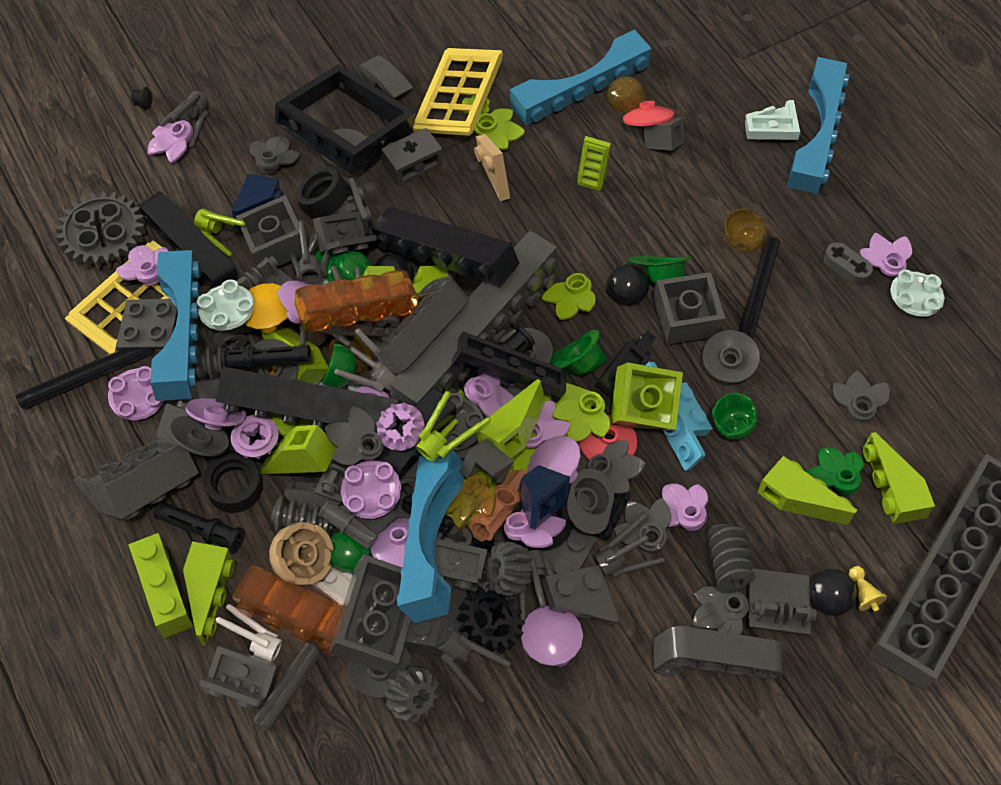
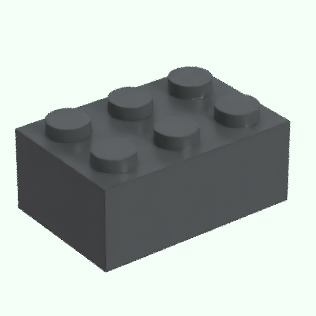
(370, 622)

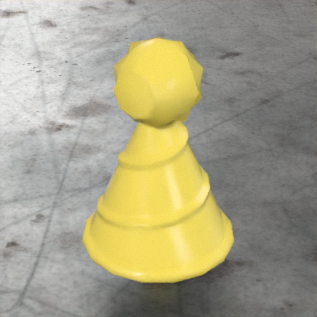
(868, 595)

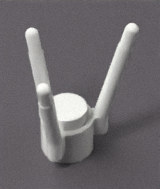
(264, 645)

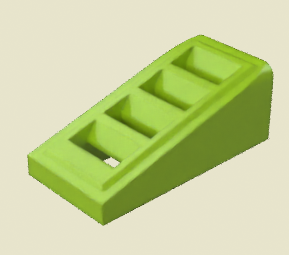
(593, 165)

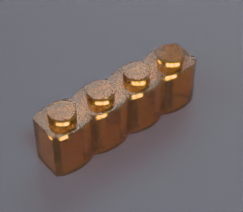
(355, 300)
(288, 607)

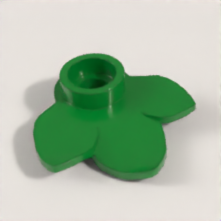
(838, 470)

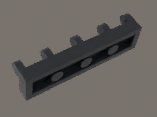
(509, 364)

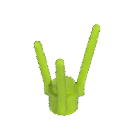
(210, 222)
(433, 444)

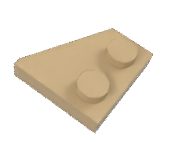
(493, 163)

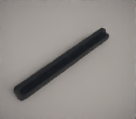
(760, 286)
(80, 375)

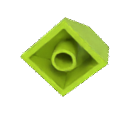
(646, 397)

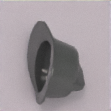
(590, 501)

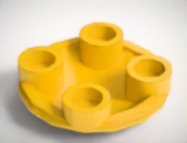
(267, 308)

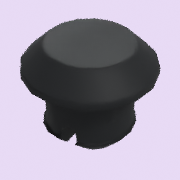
(142, 97)

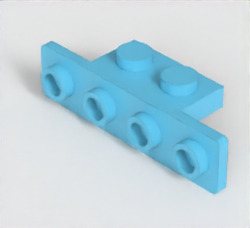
(690, 423)

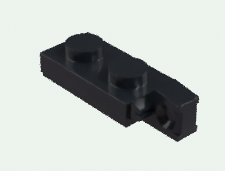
(632, 352)

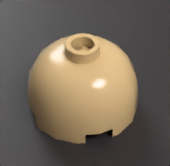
(301, 553)

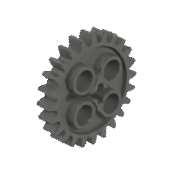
(80, 232)

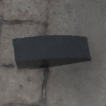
(403, 460)

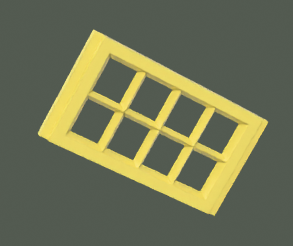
(447, 126)
(92, 330)

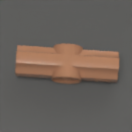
(507, 499)

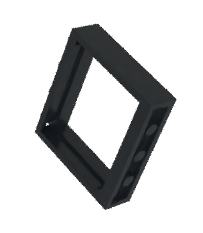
(326, 142)

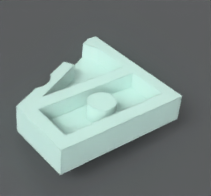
(773, 124)

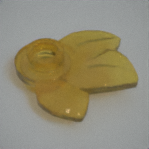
(473, 497)

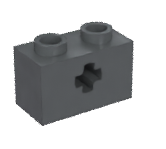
(412, 156)

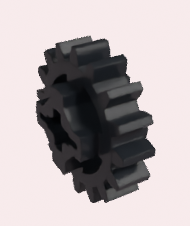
(490, 620)

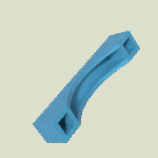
(540, 98)
(810, 161)
(173, 366)
(422, 587)

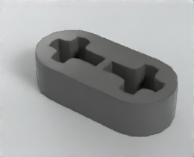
(848, 263)

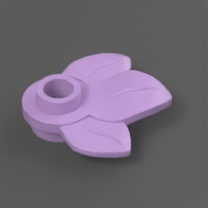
(171, 139)
(883, 253)
(141, 265)
(487, 392)
(547, 426)
(686, 502)
(519, 529)

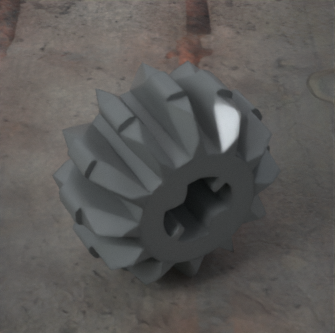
(508, 569)
(412, 693)

